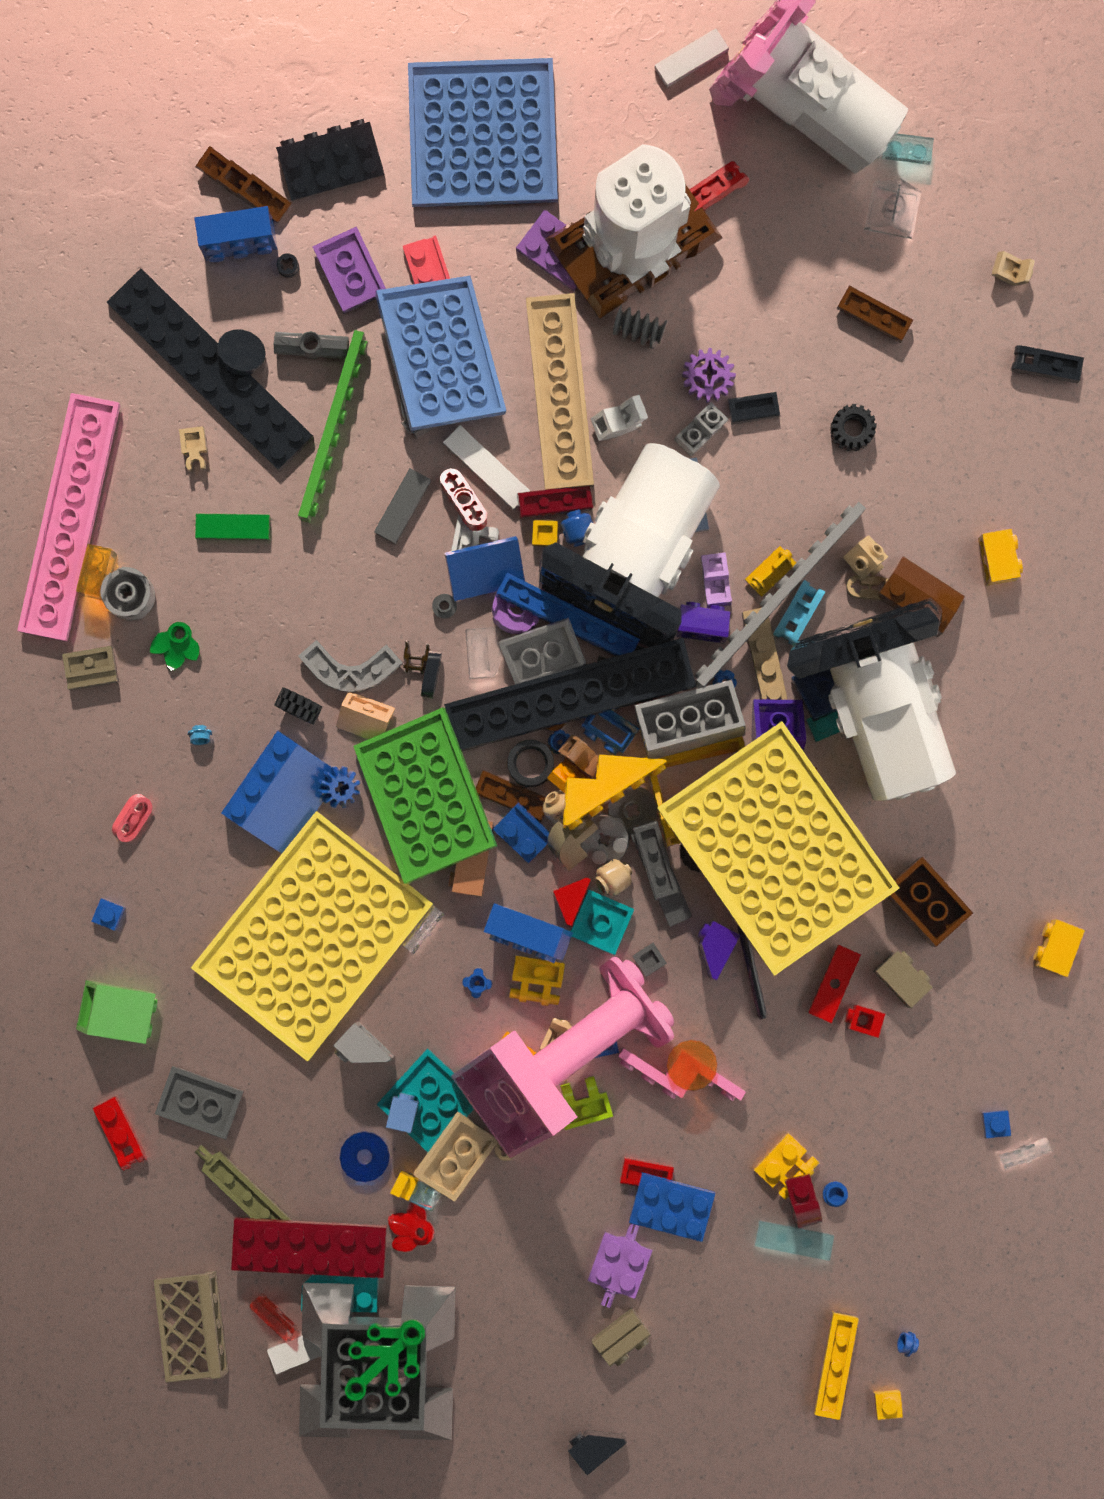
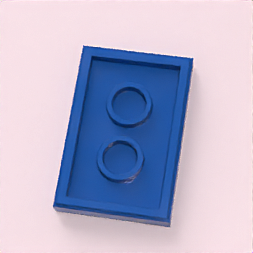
(483, 567)

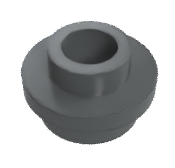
(444, 613)

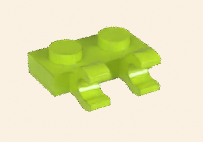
(587, 1109)

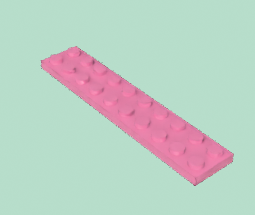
(68, 517)

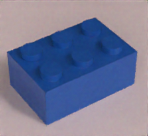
(236, 234)
(527, 933)

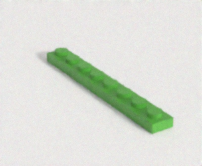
(336, 417)

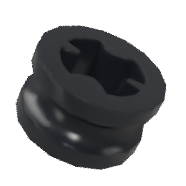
(288, 273)

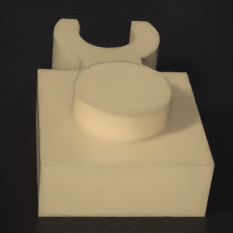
(192, 444)

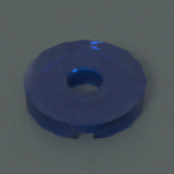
(349, 1156)

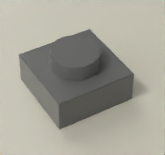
(649, 959)

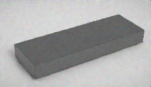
(402, 506)
(656, 860)

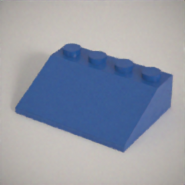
(278, 793)

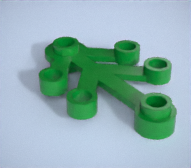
(387, 1356)

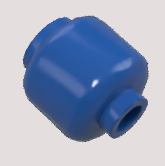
(575, 527)

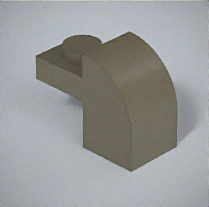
(566, 843)

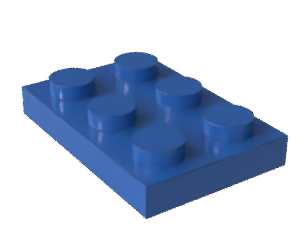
(672, 1207)

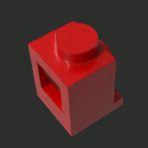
(873, 1024)

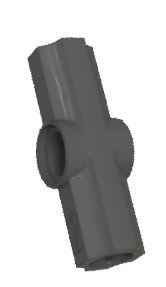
(295, 344)

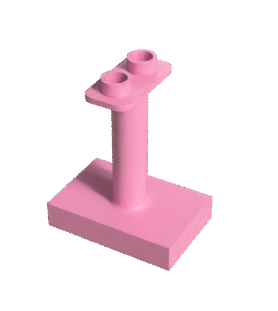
(519, 1091)

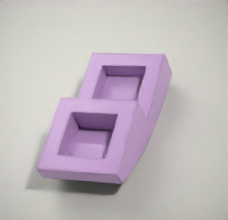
(716, 579)

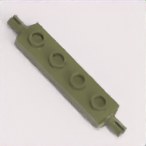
(239, 1186)

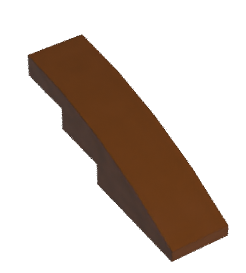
(242, 184)

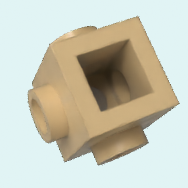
(866, 558)

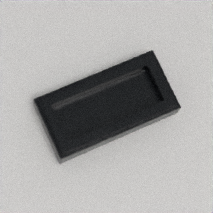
(753, 408)

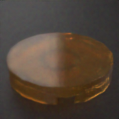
(691, 1065)

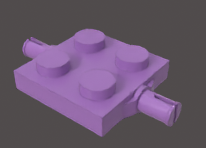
(620, 1265)

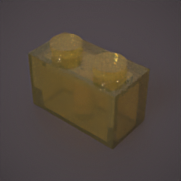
(96, 566)

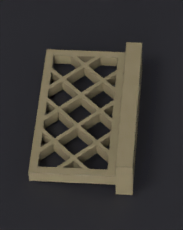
(212, 1327)

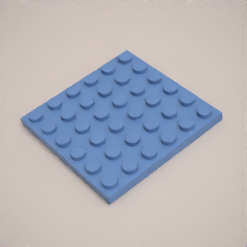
(482, 132)

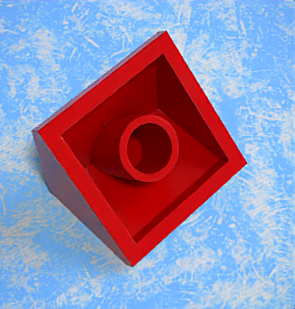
(570, 898)

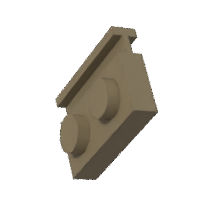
(90, 668)

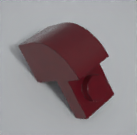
(803, 1201)

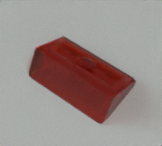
(273, 1316)

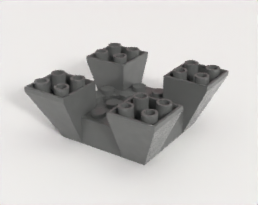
(330, 1325)

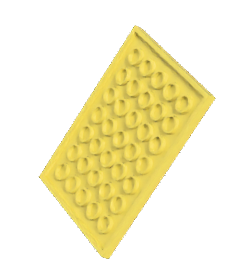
(778, 848)
(312, 936)

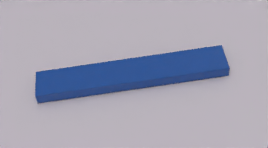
(554, 609)

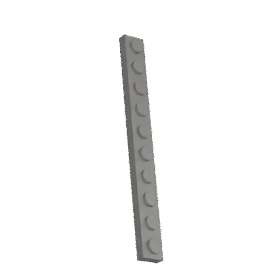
(771, 602)

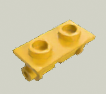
(771, 571)

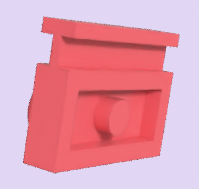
(426, 261)

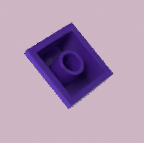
(704, 623)
(769, 713)
(716, 946)

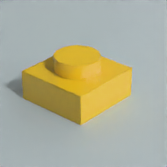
(544, 533)
(888, 1404)

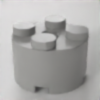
(126, 580)

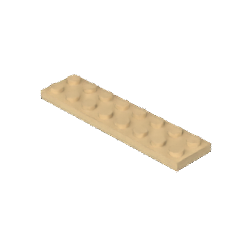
(559, 391)

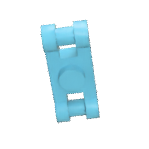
(799, 612)

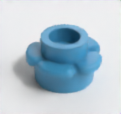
(199, 735)

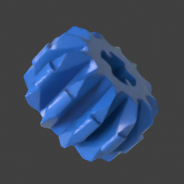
(346, 790)

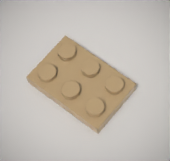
(455, 1156)

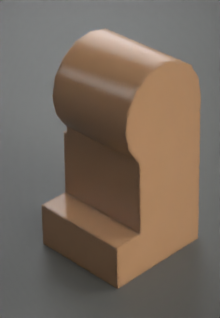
(580, 755)

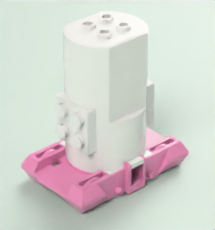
(811, 87)

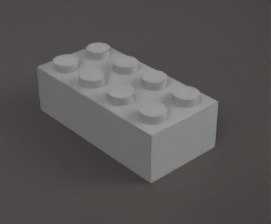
(690, 720)

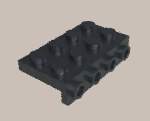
(330, 159)

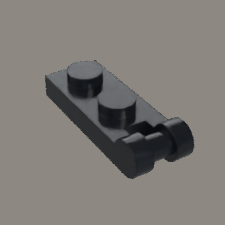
(1048, 364)

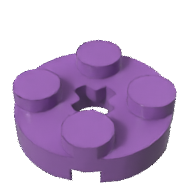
(512, 622)

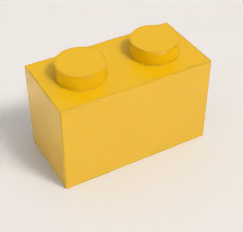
(1000, 557)
(1058, 947)

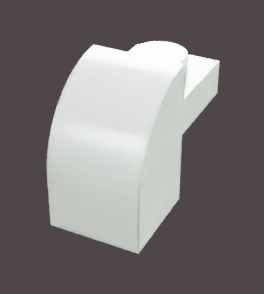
(620, 419)

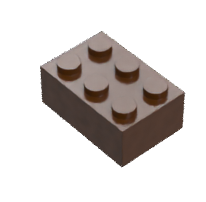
(928, 902)

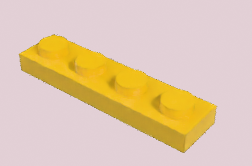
(836, 1366)

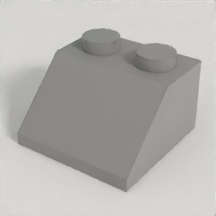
(361, 1046)

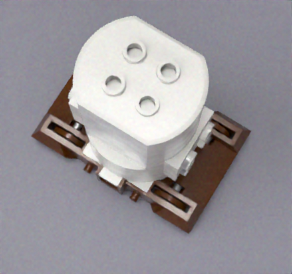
(633, 230)

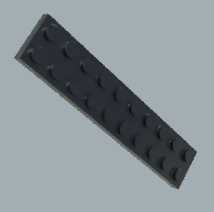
(194, 357)
(571, 694)

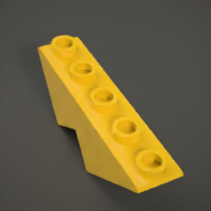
(613, 777)

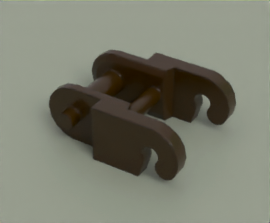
(407, 657)

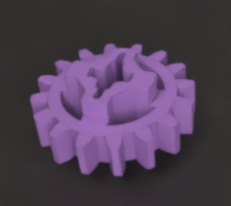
(718, 375)

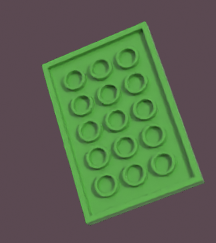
(425, 796)

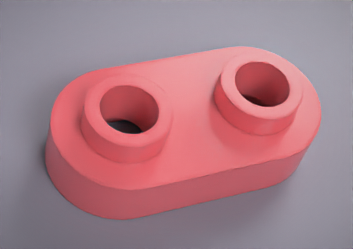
(132, 818)

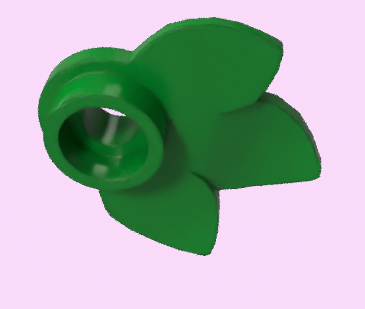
(175, 649)

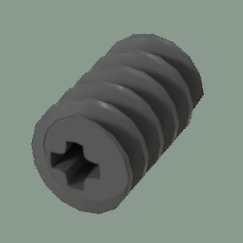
(639, 327)

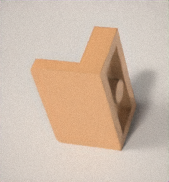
(364, 716)

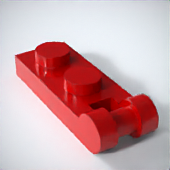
(717, 186)
(119, 1132)

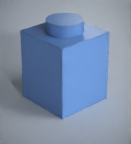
(402, 1113)

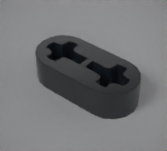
(431, 674)

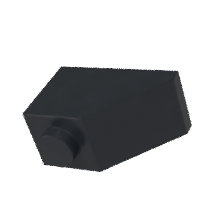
(594, 1448)

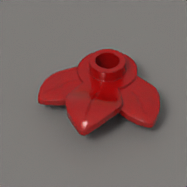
(407, 1226)

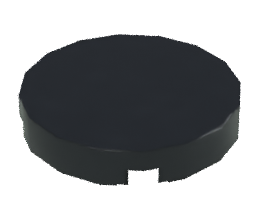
(240, 352)

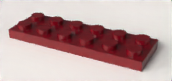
(309, 1247)

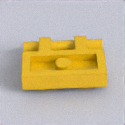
(537, 972)
(781, 1160)

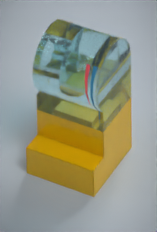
(415, 1191)

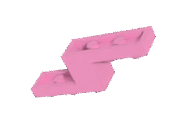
(653, 1075)

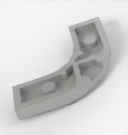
(350, 678)

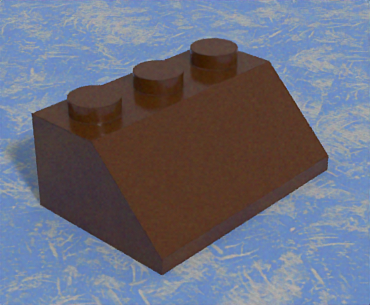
(913, 584)

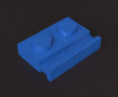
(522, 832)

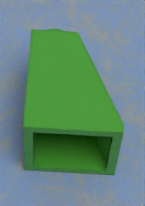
(116, 1012)

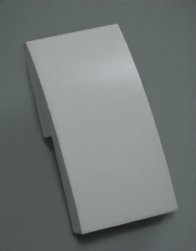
(701, 429)

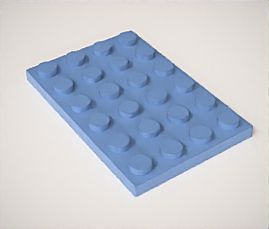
(440, 352)

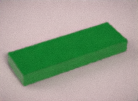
(232, 526)

